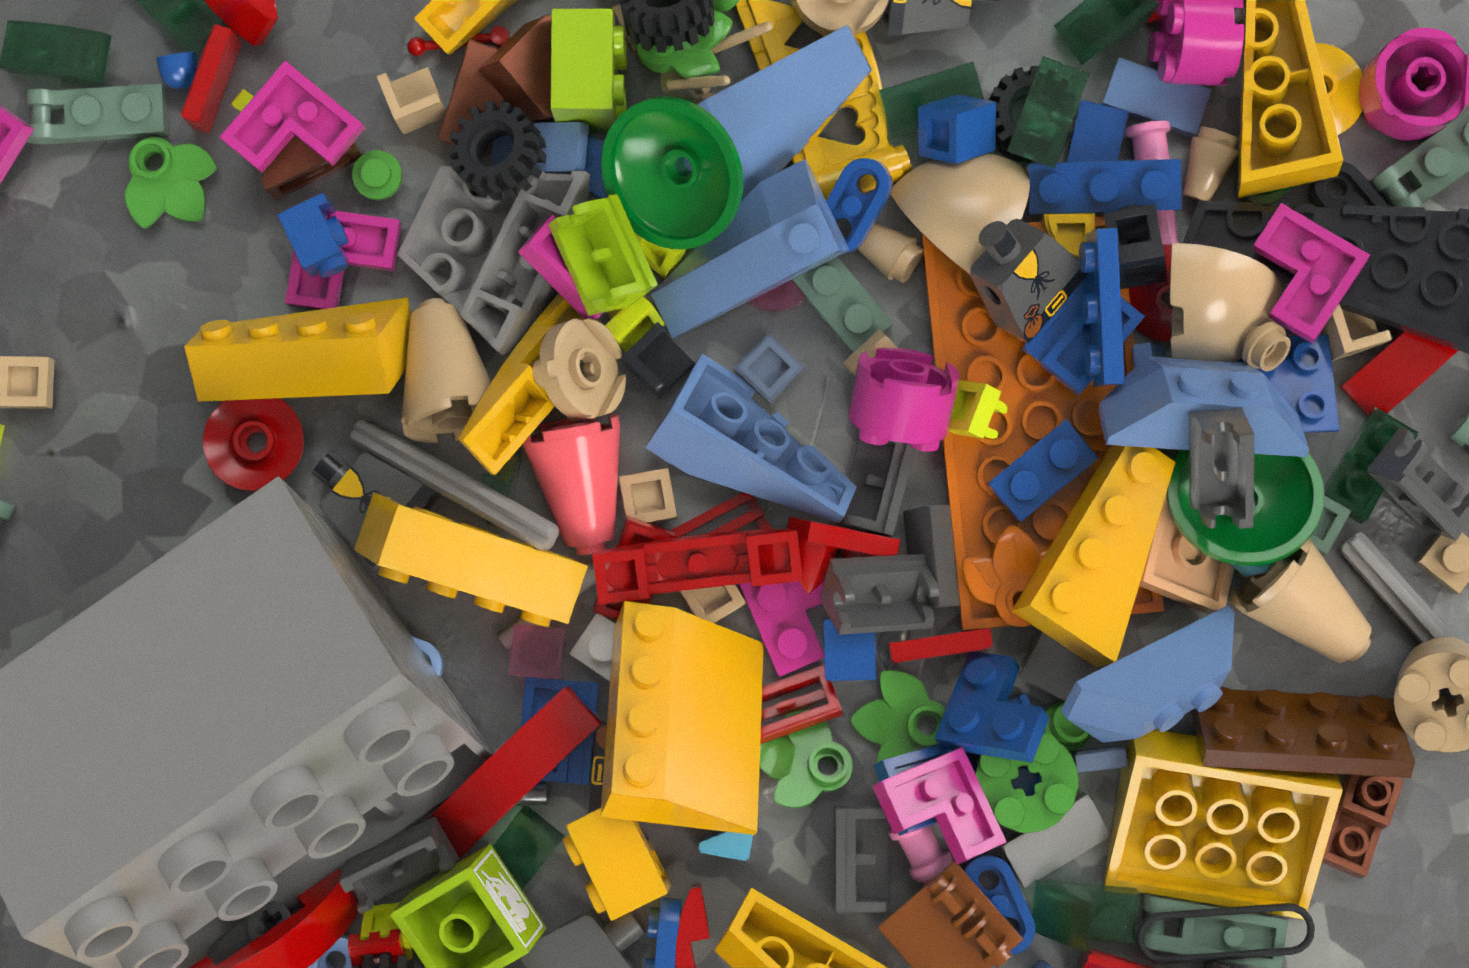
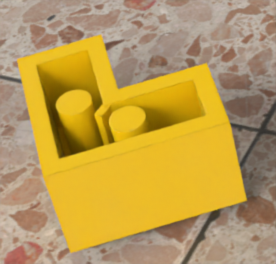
(619, 862)

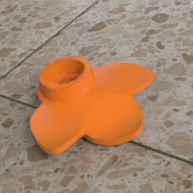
(1008, 572)

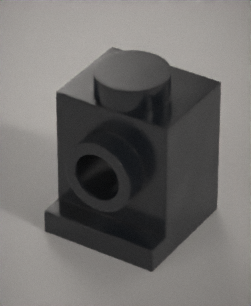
(1138, 245)

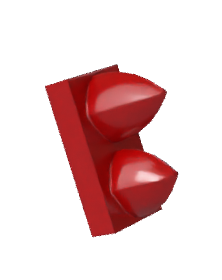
(821, 543)

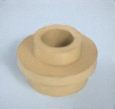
(1266, 346)

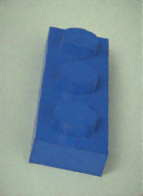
(1104, 185)
(1102, 307)

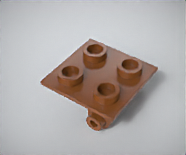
(951, 925)

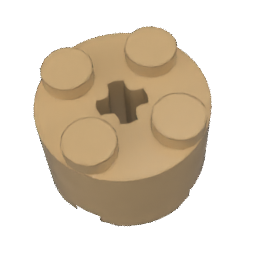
(1419, 708)

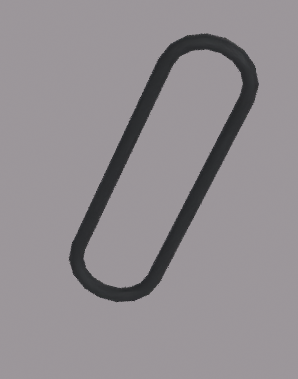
(1220, 912)

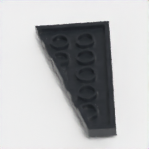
(1413, 270)

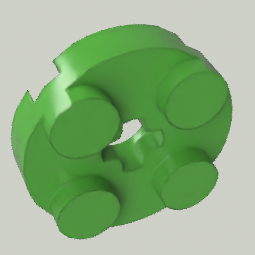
(1052, 796)

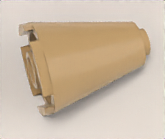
(441, 373)
(1306, 604)

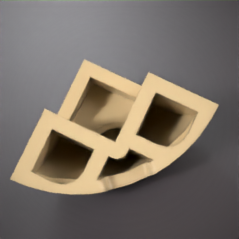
(958, 200)
(1217, 301)

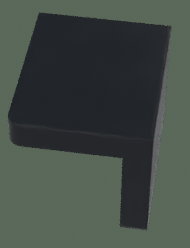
(657, 361)

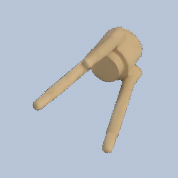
(697, 88)

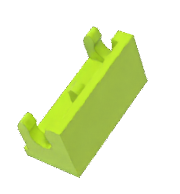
(603, 255)

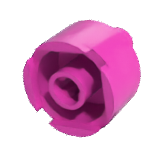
(1197, 42)
(1395, 104)
(902, 398)

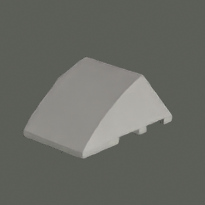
(471, 248)

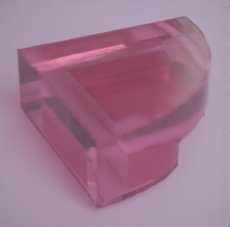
(780, 298)

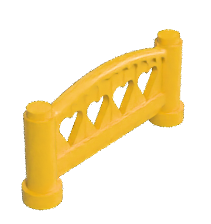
(826, 156)

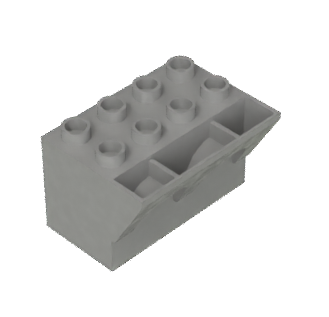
(216, 741)

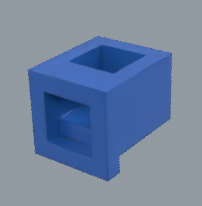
(316, 237)

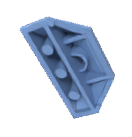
(1162, 392)
(1156, 682)

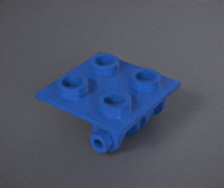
(1308, 383)

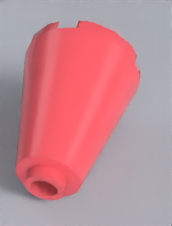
(579, 478)

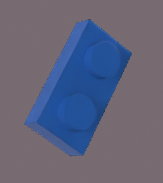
(1042, 471)

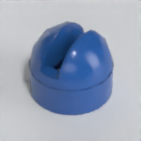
(178, 69)

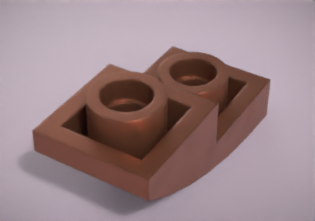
(470, 89)
(1361, 814)

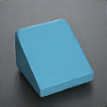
(727, 845)

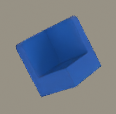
(956, 128)
(848, 655)

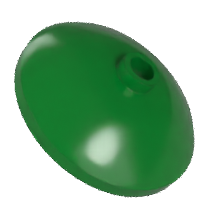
(656, 190)
(1284, 516)

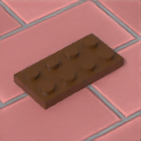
(1304, 733)

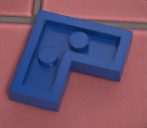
(982, 717)

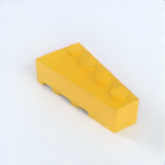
(1284, 102)
(302, 353)
(1098, 557)
(470, 561)
(774, 937)

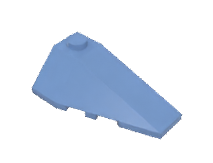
(787, 102)
(775, 237)
(730, 440)

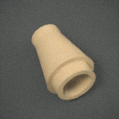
(1208, 162)
(892, 252)

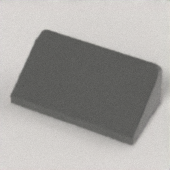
(931, 534)

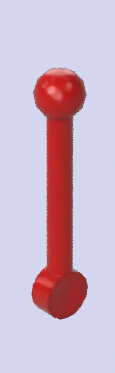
(497, 37)

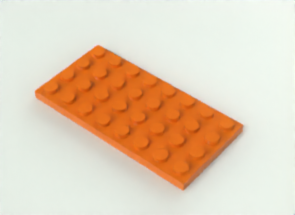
(1036, 405)

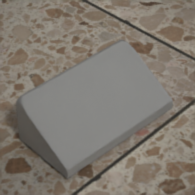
(1044, 851)

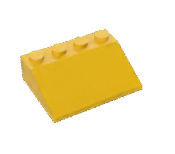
(682, 722)
(1217, 829)

